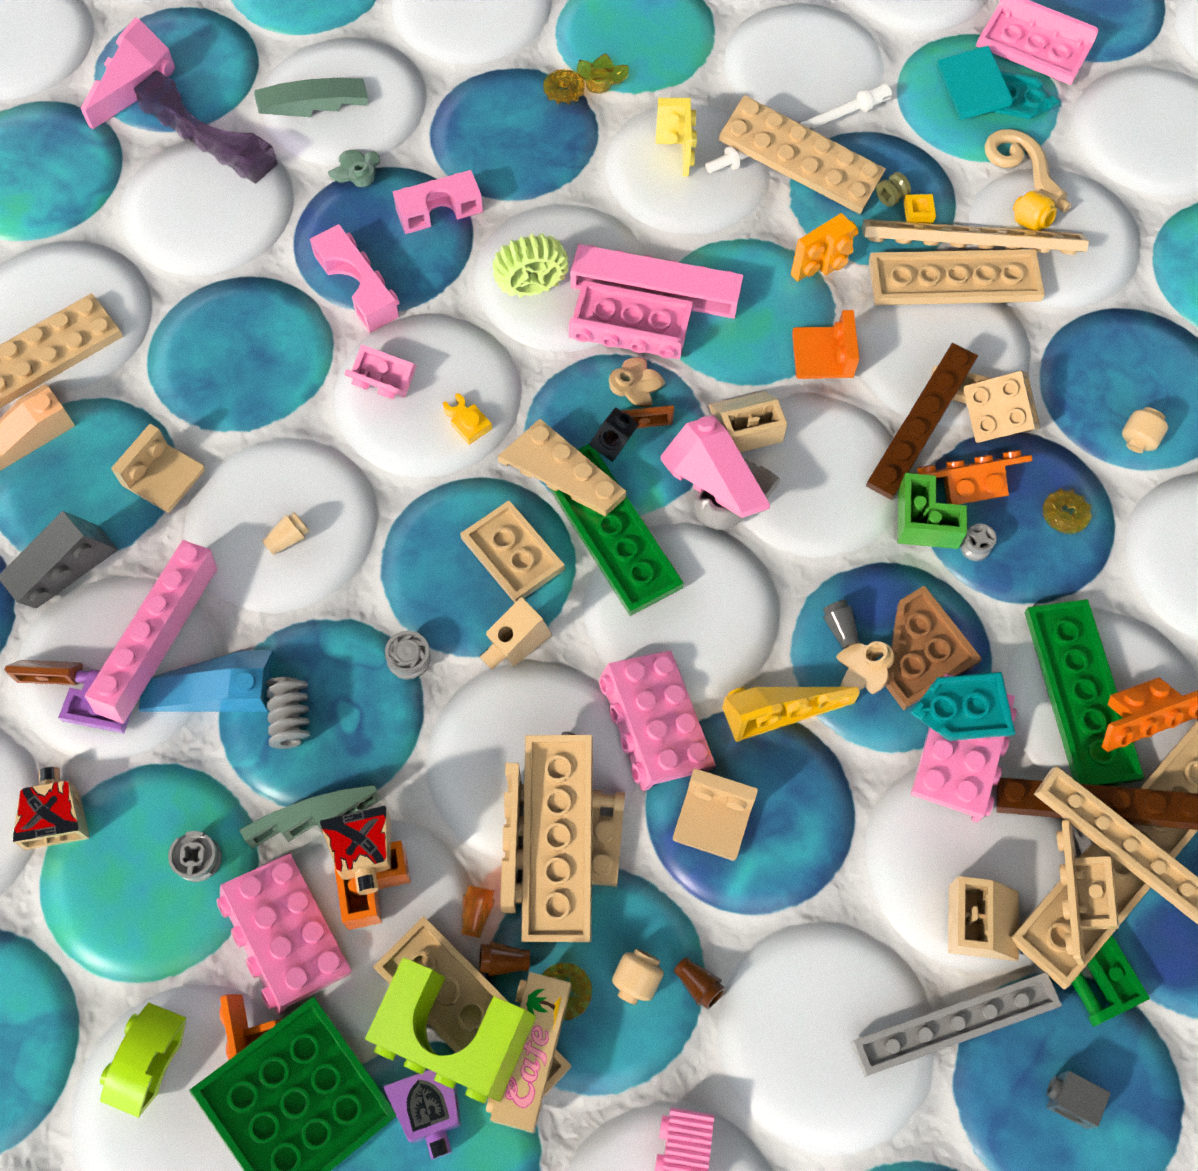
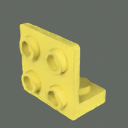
(675, 127)

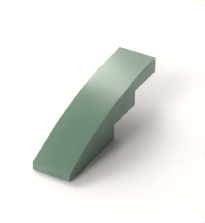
(304, 96)
(308, 813)

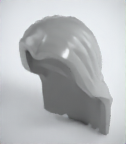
(720, 518)

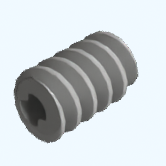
(286, 712)

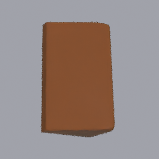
(652, 416)
(44, 672)

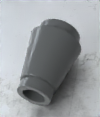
(842, 623)

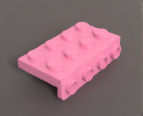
(1039, 38)
(630, 320)
(655, 719)
(961, 771)
(282, 933)

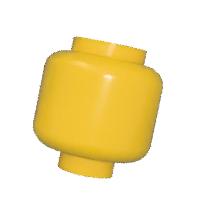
(1034, 211)

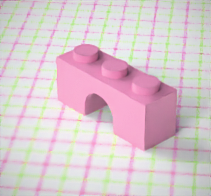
(454, 191)

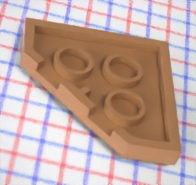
(925, 648)

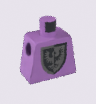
(425, 1110)

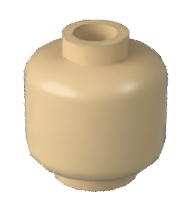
(1145, 430)
(637, 976)

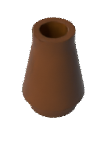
(502, 959)
(700, 983)

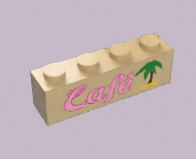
(527, 1085)

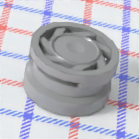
(407, 654)
(195, 856)

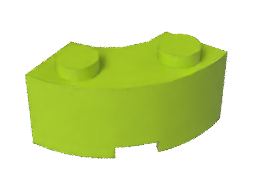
(142, 1059)

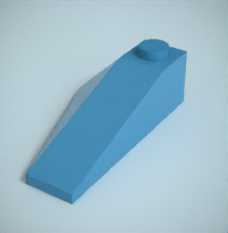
(216, 685)

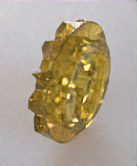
(564, 78)
(1062, 520)
(580, 986)

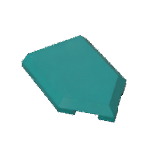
(1027, 95)
(967, 707)

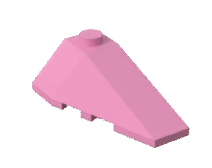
(136, 58)
(713, 463)

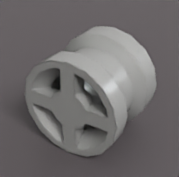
(985, 541)

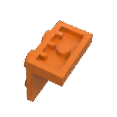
(826, 350)

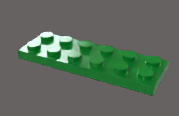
(622, 548)
(1079, 692)

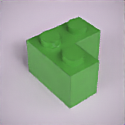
(925, 521)

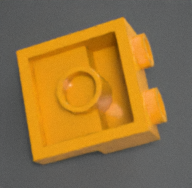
(824, 248)

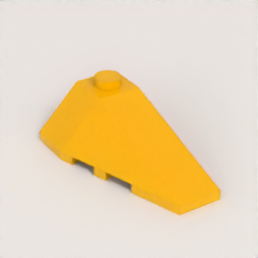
(770, 708)

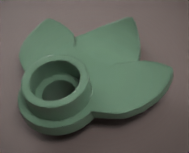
(356, 168)

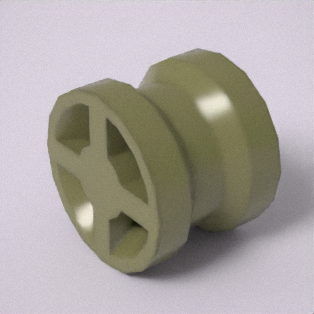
(893, 189)

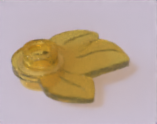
(601, 74)

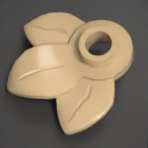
(635, 381)
(862, 667)

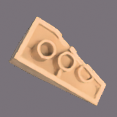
(31, 424)

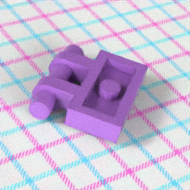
(78, 710)

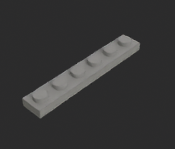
(955, 1024)

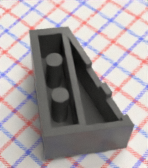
(56, 559)

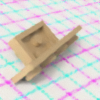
(1090, 893)

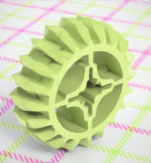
(530, 265)

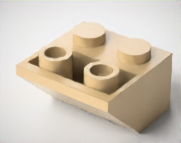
(751, 420)
(982, 919)

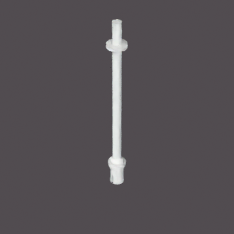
(864, 101)

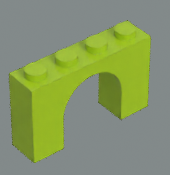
(481, 1066)

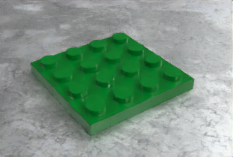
(294, 1097)

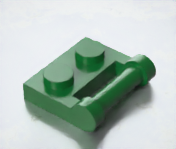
(1116, 982)

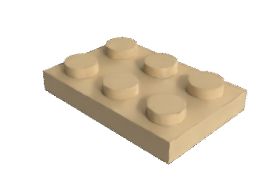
(512, 551)

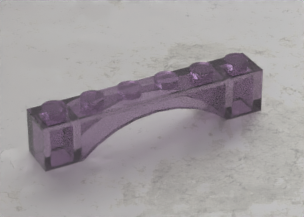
(243, 152)

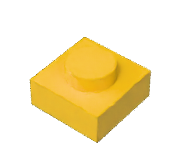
(919, 208)

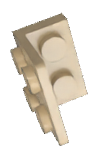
(1001, 406)
(157, 470)
(714, 814)

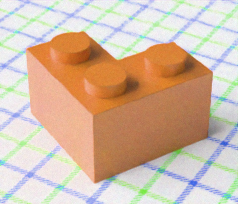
(365, 910)

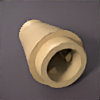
(285, 533)

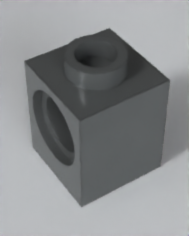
(1077, 1099)

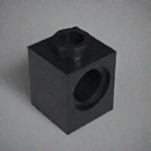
(607, 441)

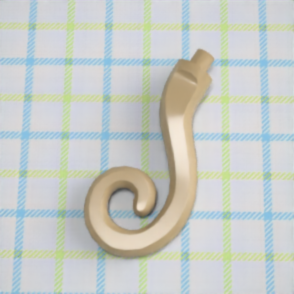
(1041, 174)

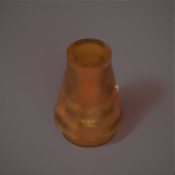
(475, 910)

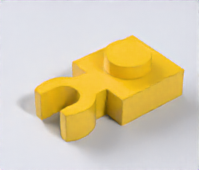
(468, 421)

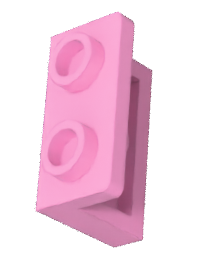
(381, 371)

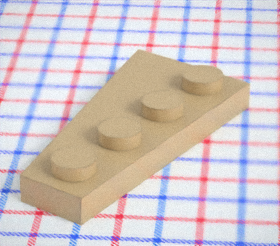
(562, 467)
(513, 798)

